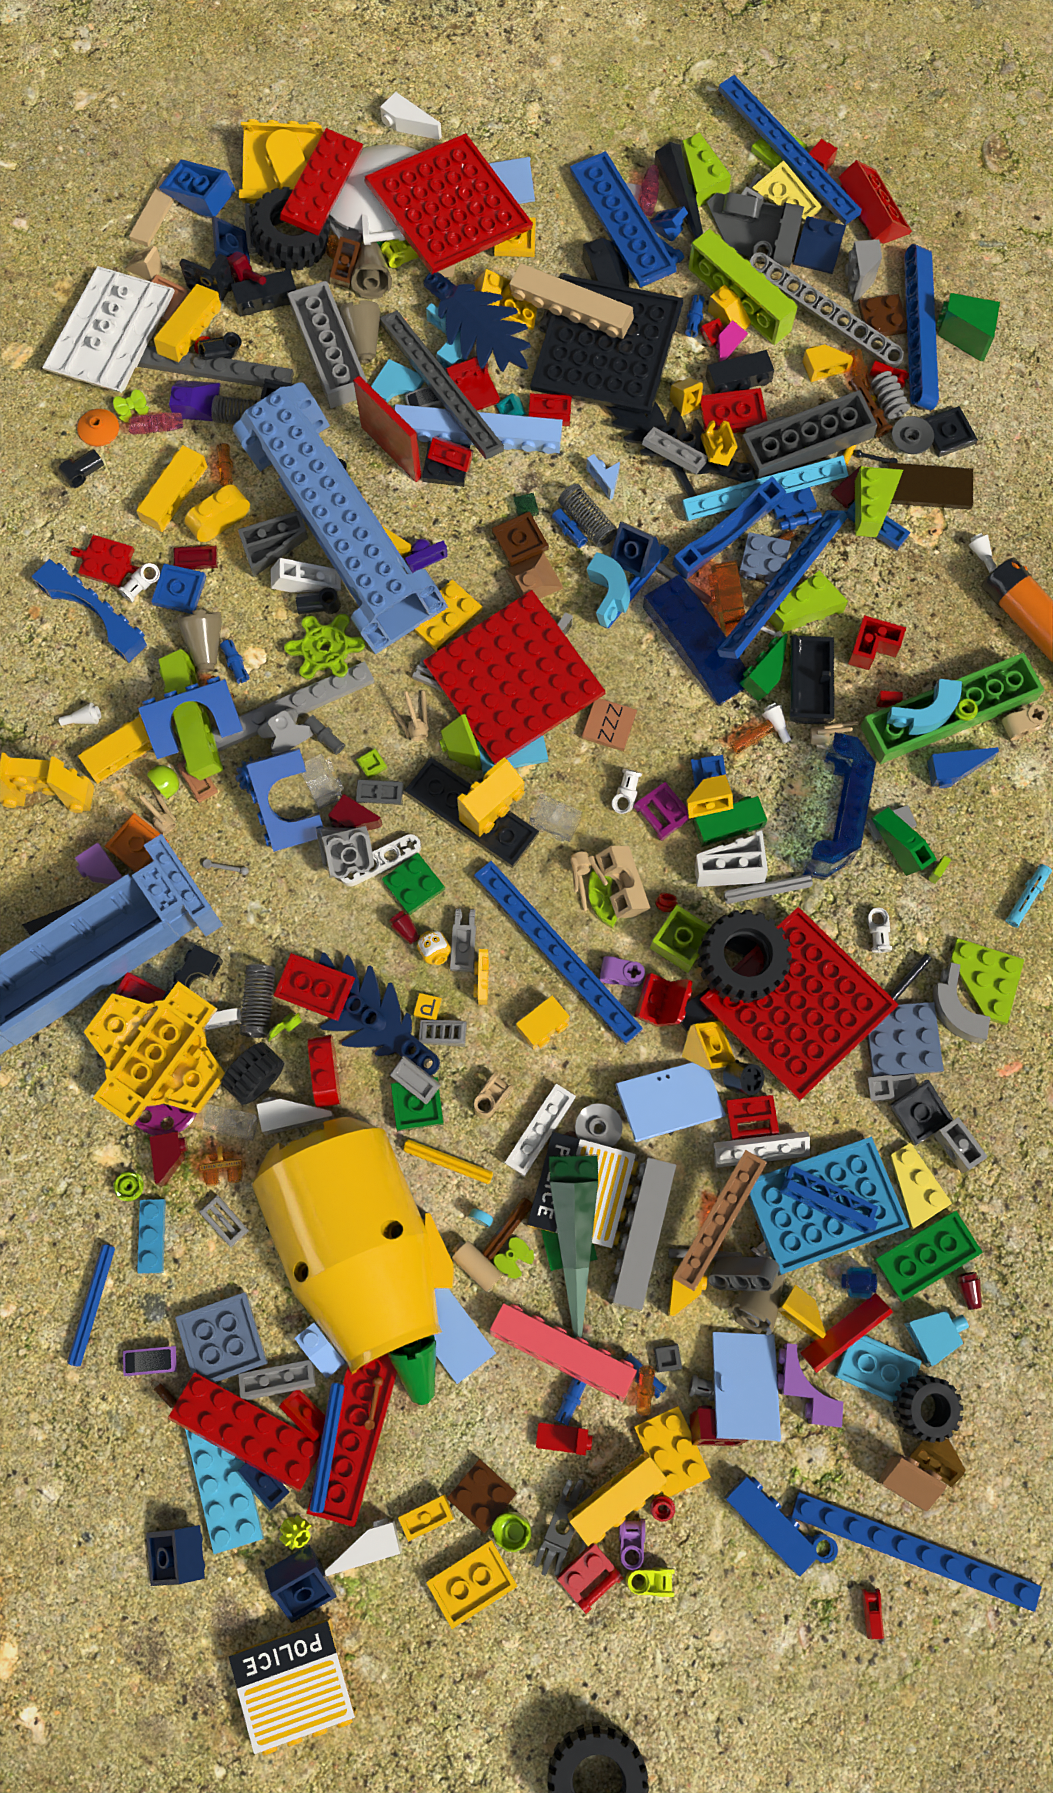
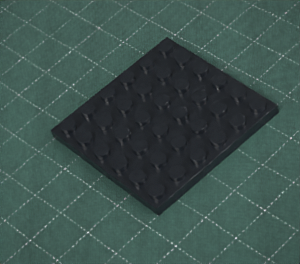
(606, 368)

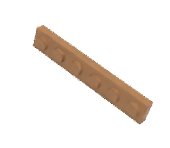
(719, 1220)

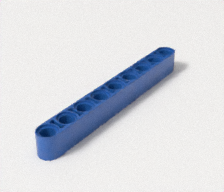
(921, 327)

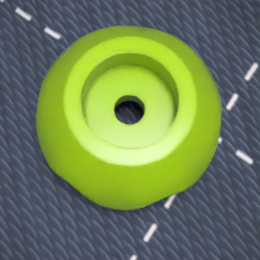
(121, 1183)

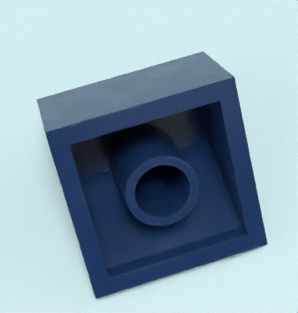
(819, 245)
(175, 1556)
(299, 1584)

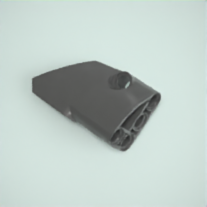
(751, 224)

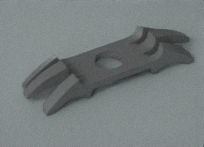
(553, 1540)

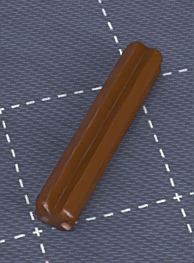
(507, 1228)

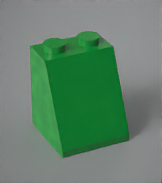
(969, 323)

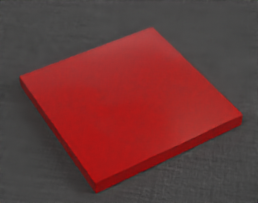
(387, 428)

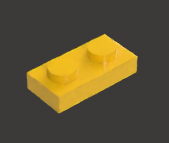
(426, 1517)

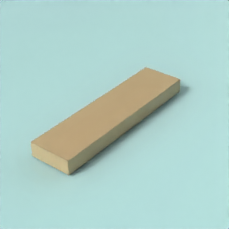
(151, 216)

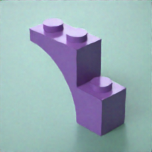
(792, 1382)

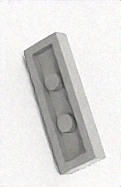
(675, 450)
(276, 1380)

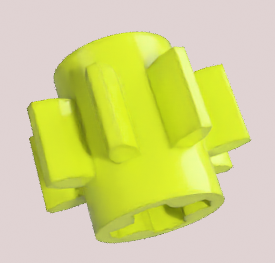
(295, 1532)

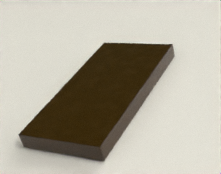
(934, 486)

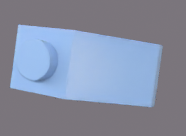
(320, 1350)

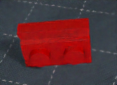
(551, 407)

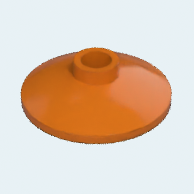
(98, 434)

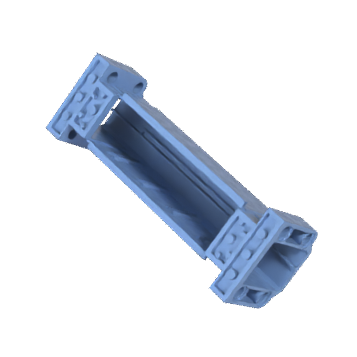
(390, 597)
(99, 943)

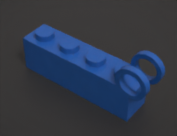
(775, 1528)

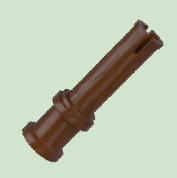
(882, 425)

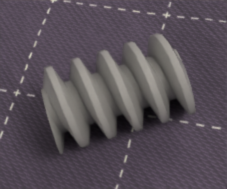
(889, 395)

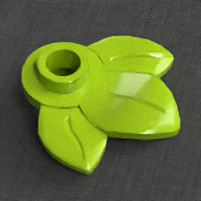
(287, 1023)

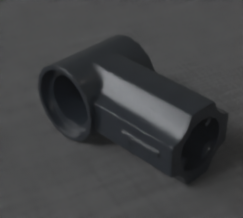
(219, 347)
(77, 470)
(316, 601)

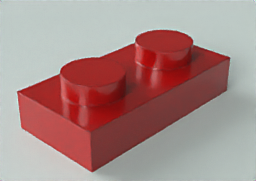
(450, 454)
(304, 1414)

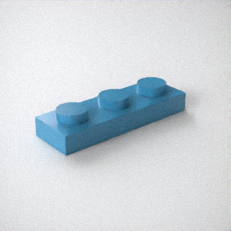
(151, 1236)

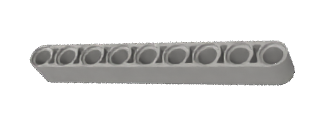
(831, 319)

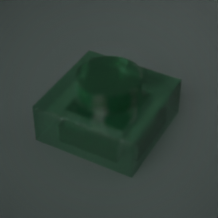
(525, 504)

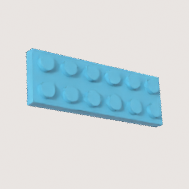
(225, 1497)

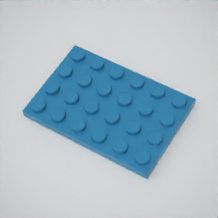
(803, 1235)

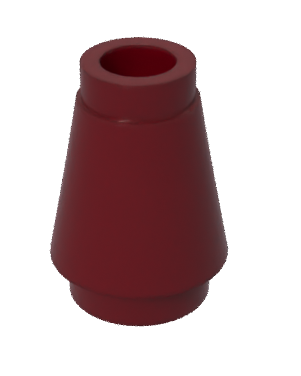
(404, 926)
(970, 1289)

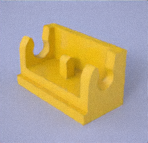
(719, 443)

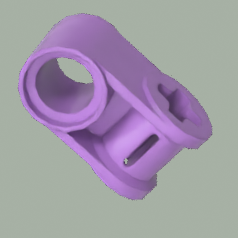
(619, 972)
(632, 1540)

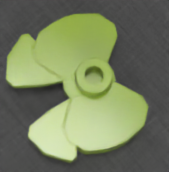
(135, 401)
(506, 1261)

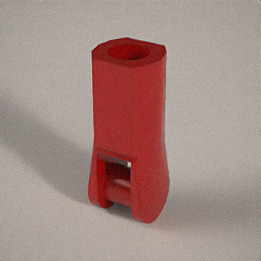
(879, 368)
(873, 1617)

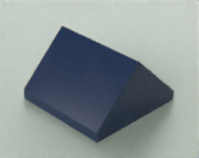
(228, 238)
(635, 550)

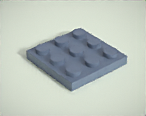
(906, 1042)
(222, 1339)

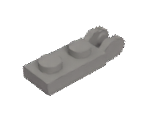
(463, 943)

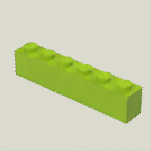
(190, 717)

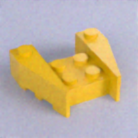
(50, 777)

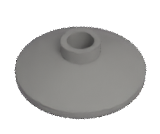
(604, 1116)

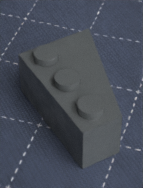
(272, 540)

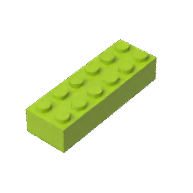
(765, 304)

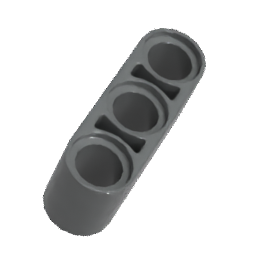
(744, 1273)

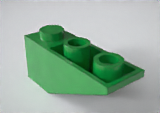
(767, 671)
(905, 843)

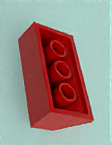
(877, 205)

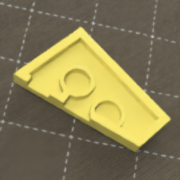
(784, 186)
(918, 1186)

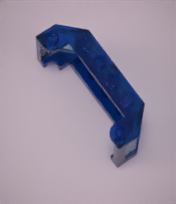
(858, 770)

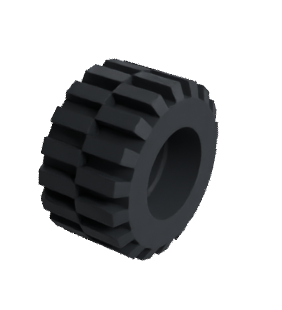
(252, 1073)
(946, 1408)

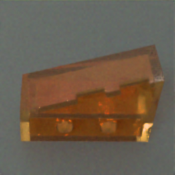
(727, 595)

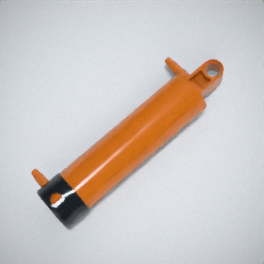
(1023, 601)

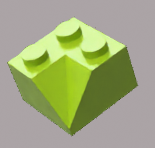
(680, 938)

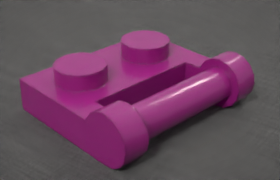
(668, 806)

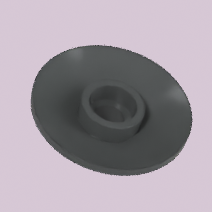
(914, 428)

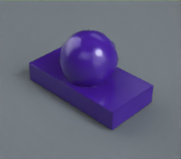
(425, 554)

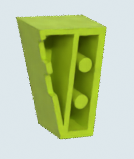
(704, 169)
(873, 497)
(808, 602)

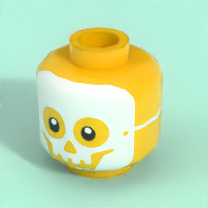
(433, 947)

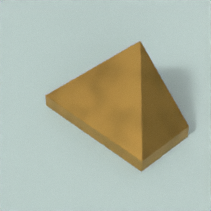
(941, 1459)

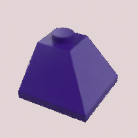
(193, 399)

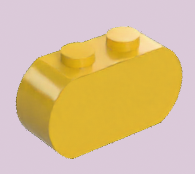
(286, 157)
(217, 513)

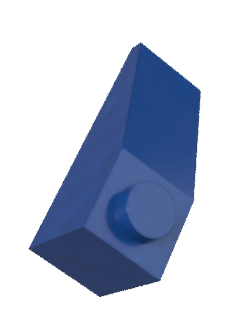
(951, 767)

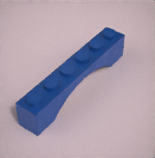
(753, 509)
(58, 584)

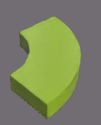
(600, 900)

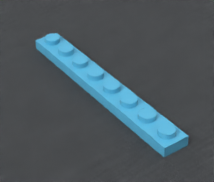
(791, 481)

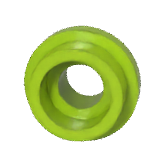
(968, 704)

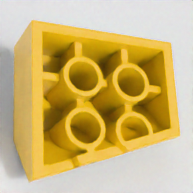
(490, 798)

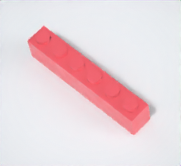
(563, 1352)

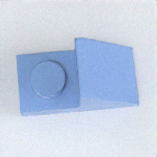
(604, 477)

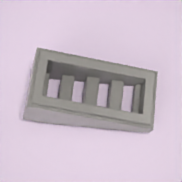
(460, 1042)

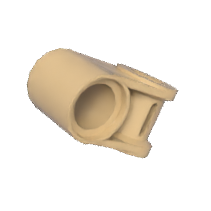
(1024, 722)
(494, 1093)

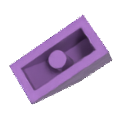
(97, 866)

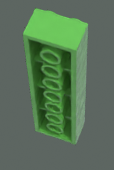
(993, 689)

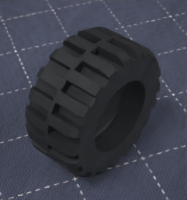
(279, 248)
(764, 935)
(597, 1741)

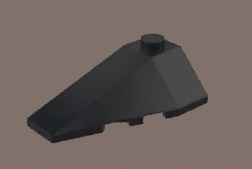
(605, 262)

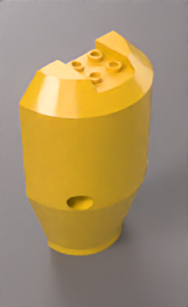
(336, 1213)

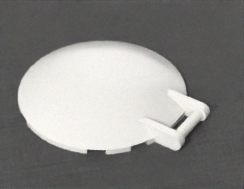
(357, 204)

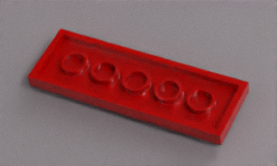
(321, 181)
(245, 1432)

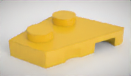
(481, 969)

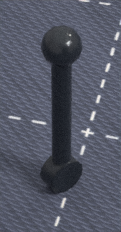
(858, 453)

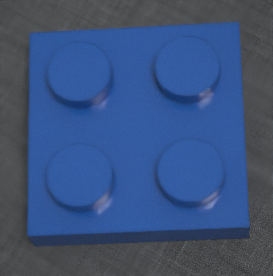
(178, 589)

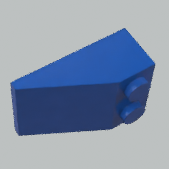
(199, 187)

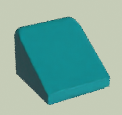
(511, 406)

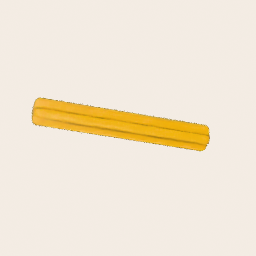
(448, 1161)

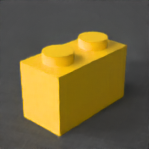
(543, 1023)

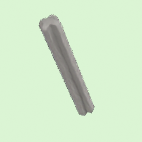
(768, 888)

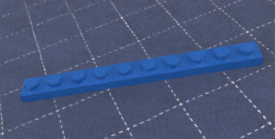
(789, 150)
(782, 584)
(558, 953)
(916, 1552)

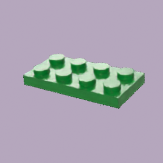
(928, 1256)

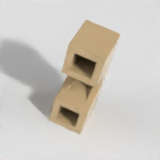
(619, 864)

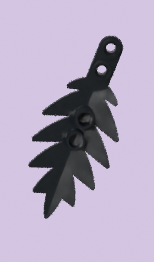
(643, 425)

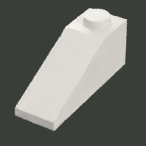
(408, 118)
(303, 577)
(286, 1115)
(375, 1544)

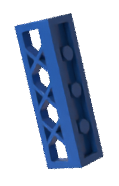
(826, 1204)

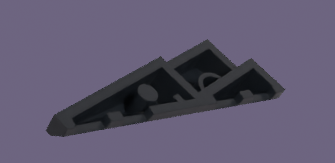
(673, 173)

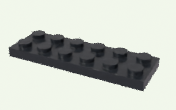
(438, 790)

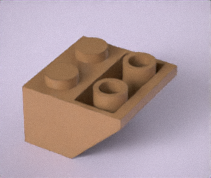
(911, 1483)

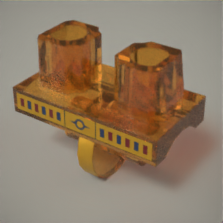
(233, 1167)

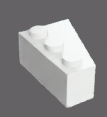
(733, 864)

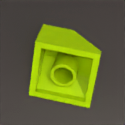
(460, 743)

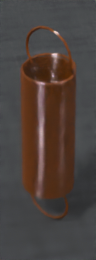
(787, 535)
(165, 1395)

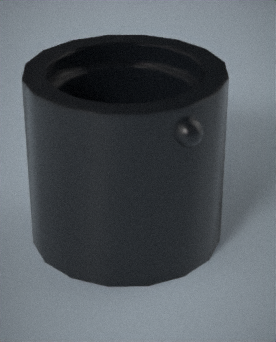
(743, 1077)

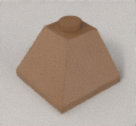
(534, 575)

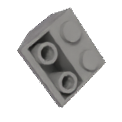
(862, 267)

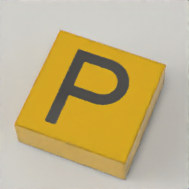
(427, 1007)

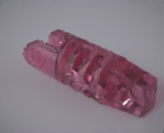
(649, 190)
(155, 423)

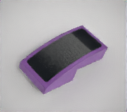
(149, 1361)

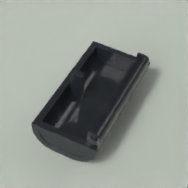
(811, 679)

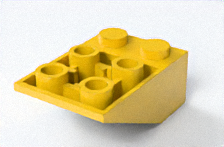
(495, 283)

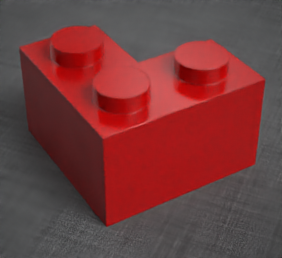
(874, 637)

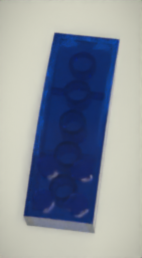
(695, 637)

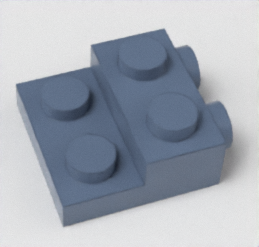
(763, 557)

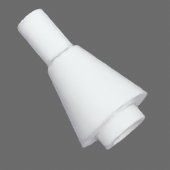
(981, 547)
(86, 715)
(775, 715)

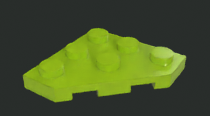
(988, 978)

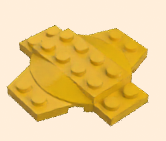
(155, 1053)

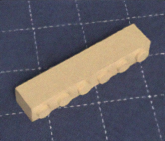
(571, 301)

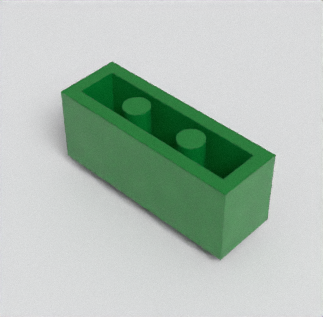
(743, 818)

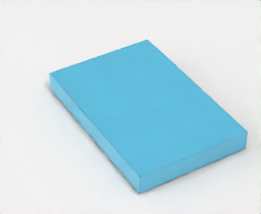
(529, 755)
(876, 1368)

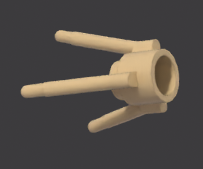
(416, 730)
(821, 734)
(162, 822)
(581, 865)

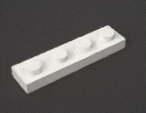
(540, 1130)
(767, 1148)

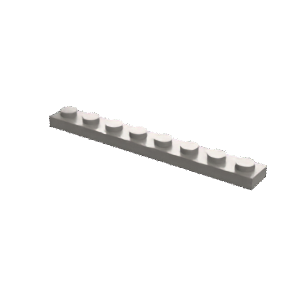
(302, 700)

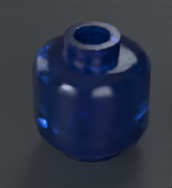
(859, 1282)

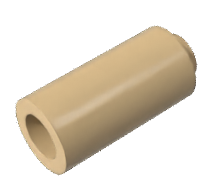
(476, 1265)

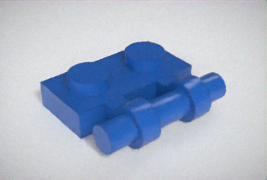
(797, 503)

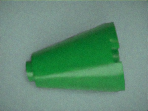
(417, 1368)

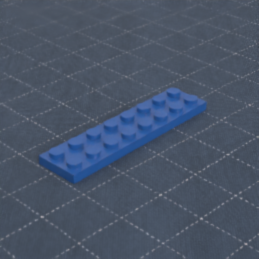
(623, 219)

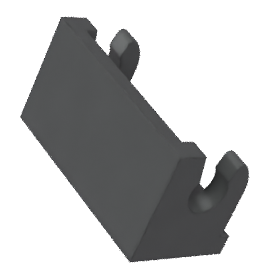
(380, 792)

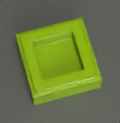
(371, 763)
(939, 869)

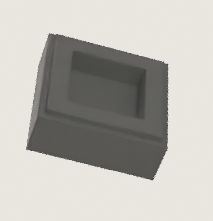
(667, 1358)

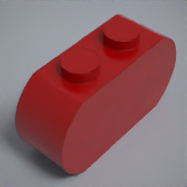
(324, 1071)

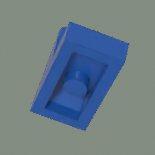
(668, 222)

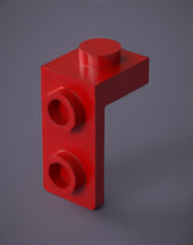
(563, 1438)

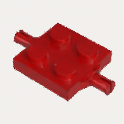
(105, 561)

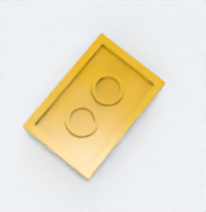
(445, 625)
(671, 1447)
(471, 1584)

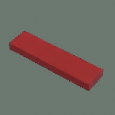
(846, 1332)

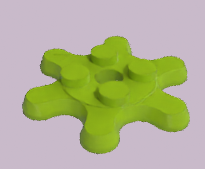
(319, 635)

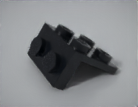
(216, 278)

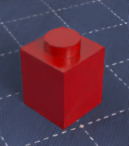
(824, 154)

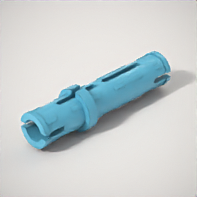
(1041, 874)

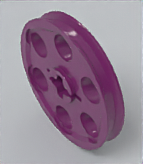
(159, 1113)

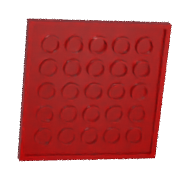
(448, 203)
(514, 677)
(812, 1015)

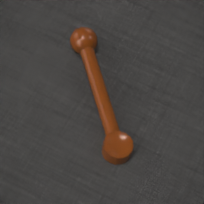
(370, 1424)

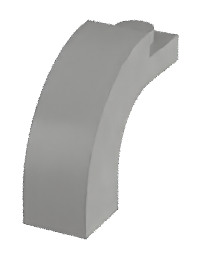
(953, 1014)

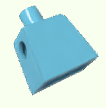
(936, 1335)

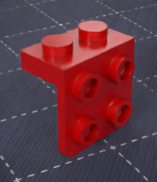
(474, 383)
(663, 1000)

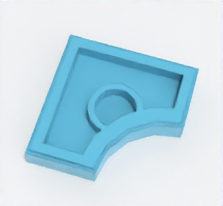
(396, 380)

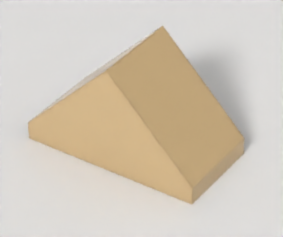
(145, 263)

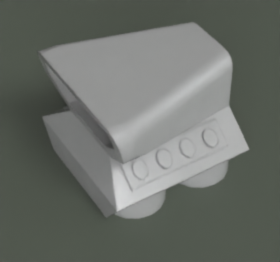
(285, 731)
(345, 850)

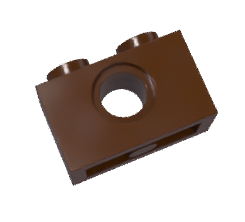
(344, 262)

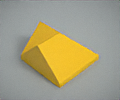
(708, 1046)
(803, 1312)

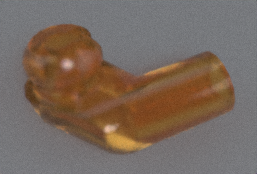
(332, 245)

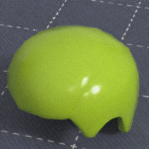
(164, 779)
(511, 1531)

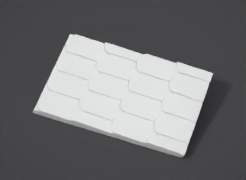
(109, 329)

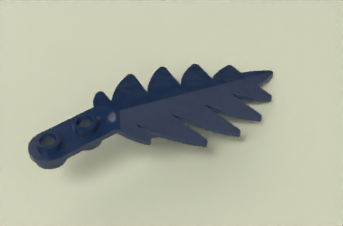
(478, 322)
(379, 1022)

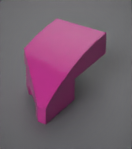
(730, 340)

